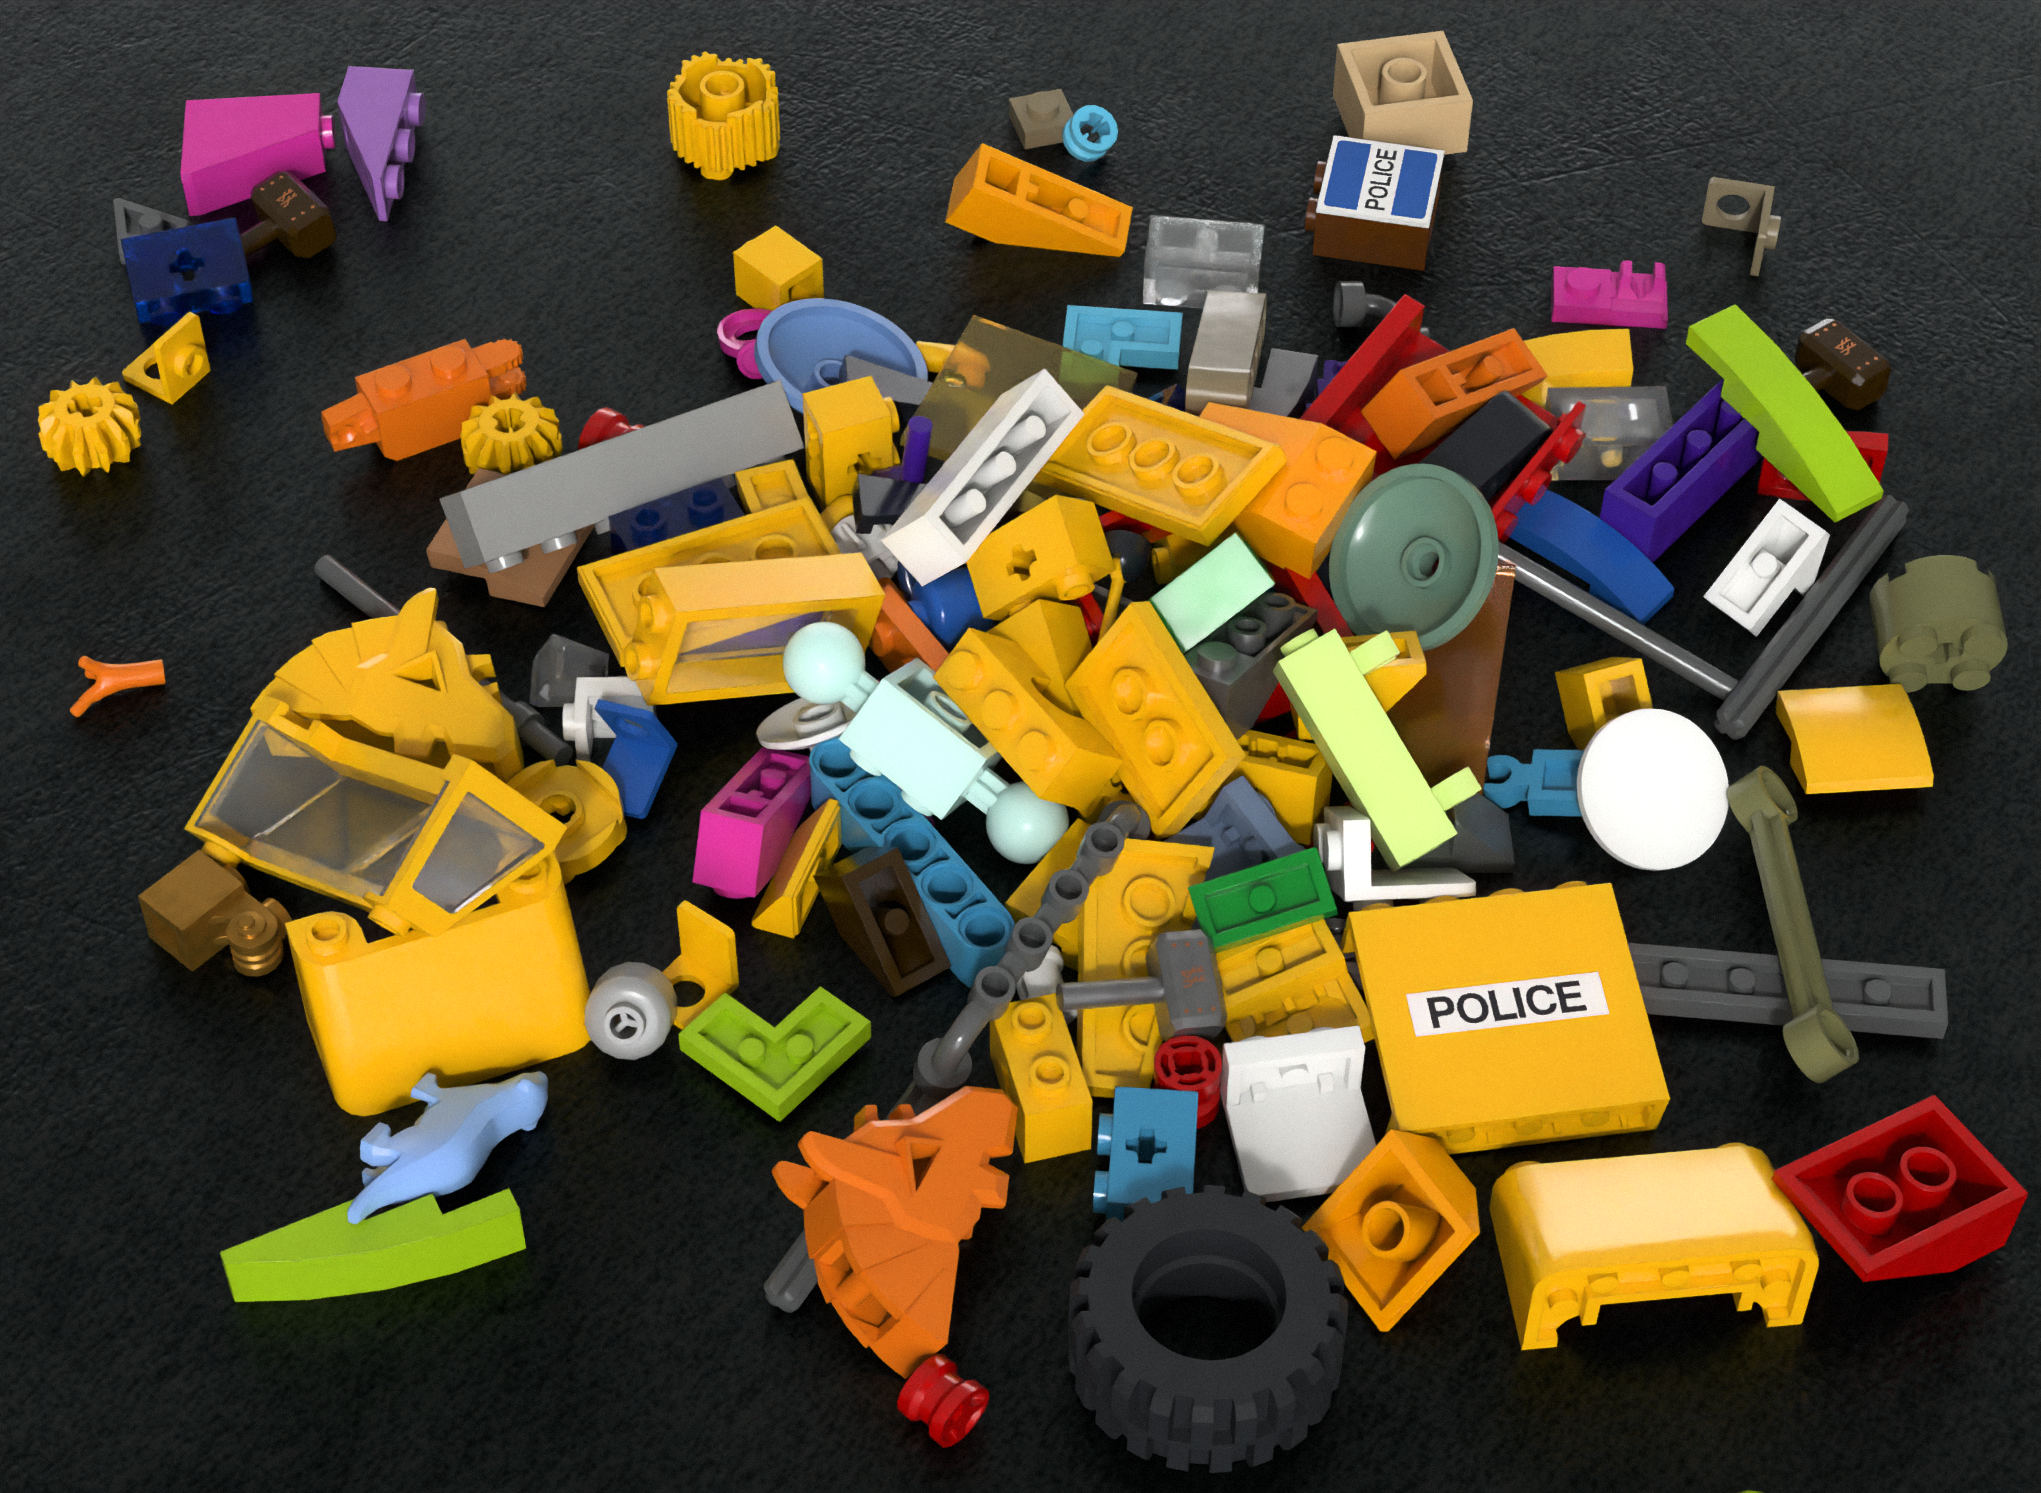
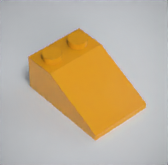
(1308, 497)

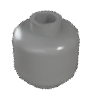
(630, 1010)

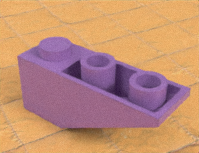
(378, 129)

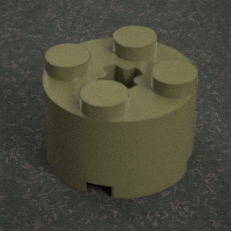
(1938, 624)

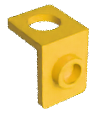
(179, 358)
(705, 958)

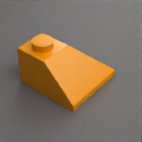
(1397, 1223)

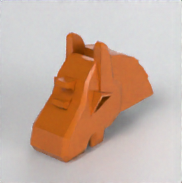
(891, 1213)

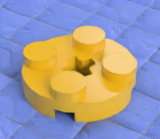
(597, 808)

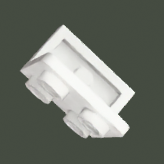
(1346, 854)
(1296, 1110)

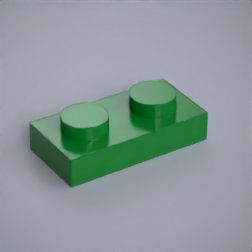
(1263, 900)

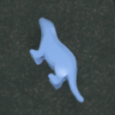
(446, 1141)

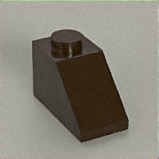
(883, 917)

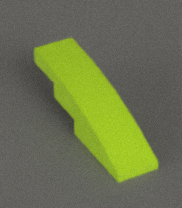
(1792, 419)
(393, 1249)

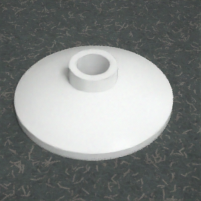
(804, 725)

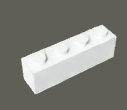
(983, 478)

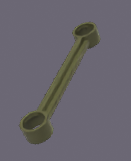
(1817, 1034)

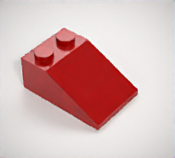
(1906, 1195)

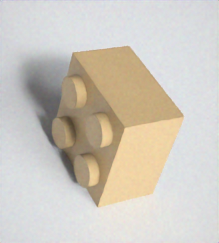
(1403, 92)

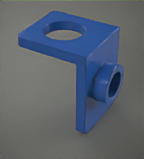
(637, 755)

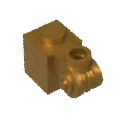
(209, 906)

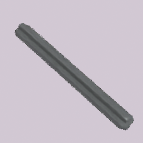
(1810, 618)

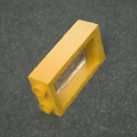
(727, 624)

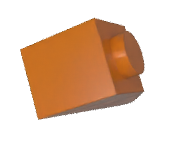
(1442, 393)

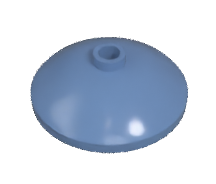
(810, 337)

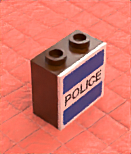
(1375, 202)

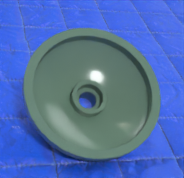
(1388, 551)

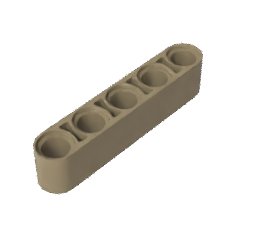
(1226, 350)

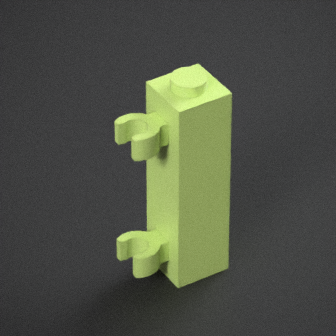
(1364, 747)

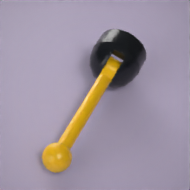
(1130, 557)

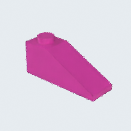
(751, 823)

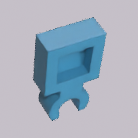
(1545, 784)

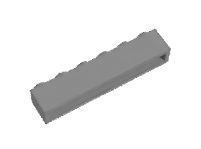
(618, 474)

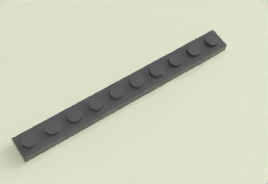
(1754, 988)

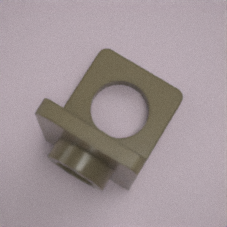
(1754, 220)

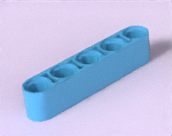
(874, 814)

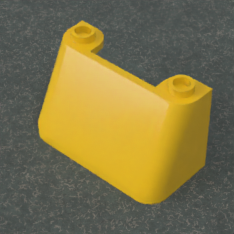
(462, 1006)
(1646, 1233)

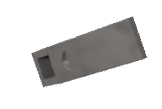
(1240, 657)

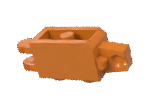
(424, 398)

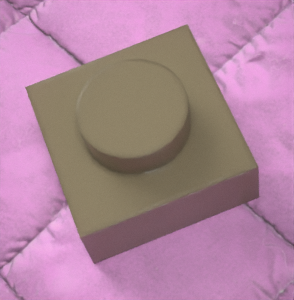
(1040, 117)

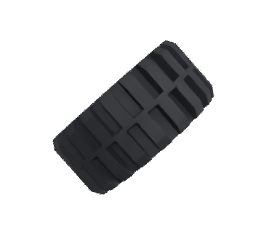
(1195, 1406)

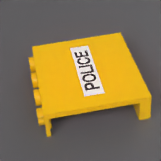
(1508, 1017)

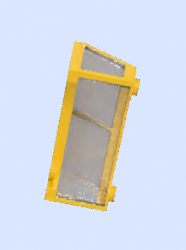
(368, 823)

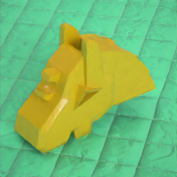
(403, 691)

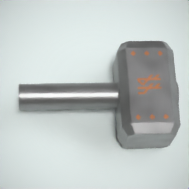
(1180, 983)

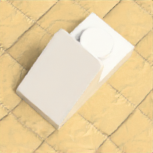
(1771, 564)

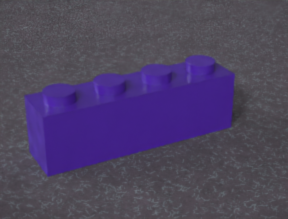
(1681, 475)

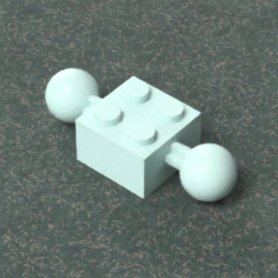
(920, 741)

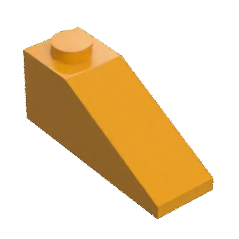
(1034, 208)

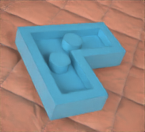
(1125, 336)

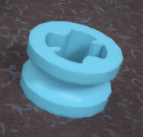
(1101, 122)

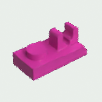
(1610, 297)

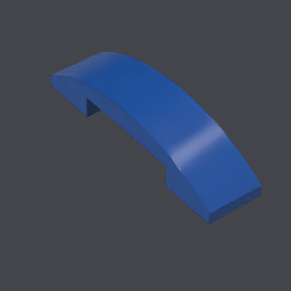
(1594, 553)

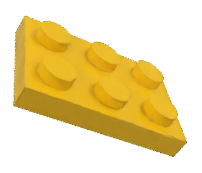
(1156, 718)

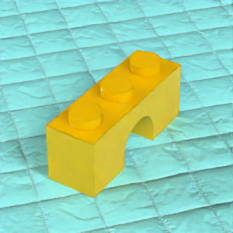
(1001, 695)

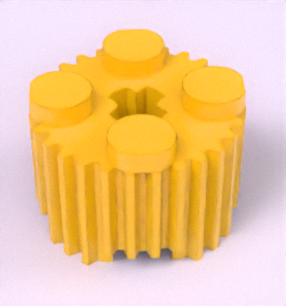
(724, 114)

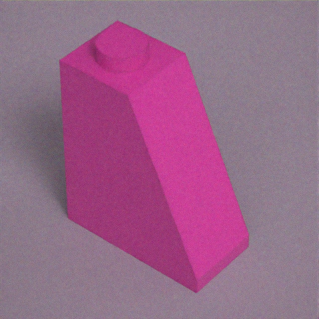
(247, 139)

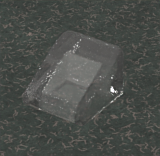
(558, 667)

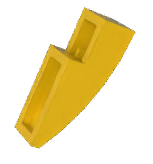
(1581, 360)

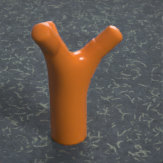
(116, 677)

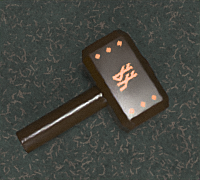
(288, 214)
(1842, 364)

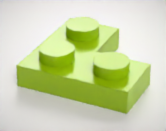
(777, 1063)

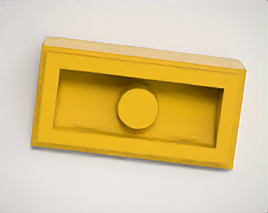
(793, 885)

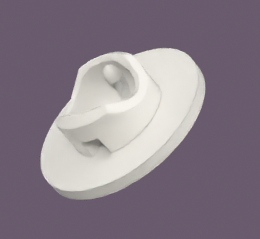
(1652, 789)

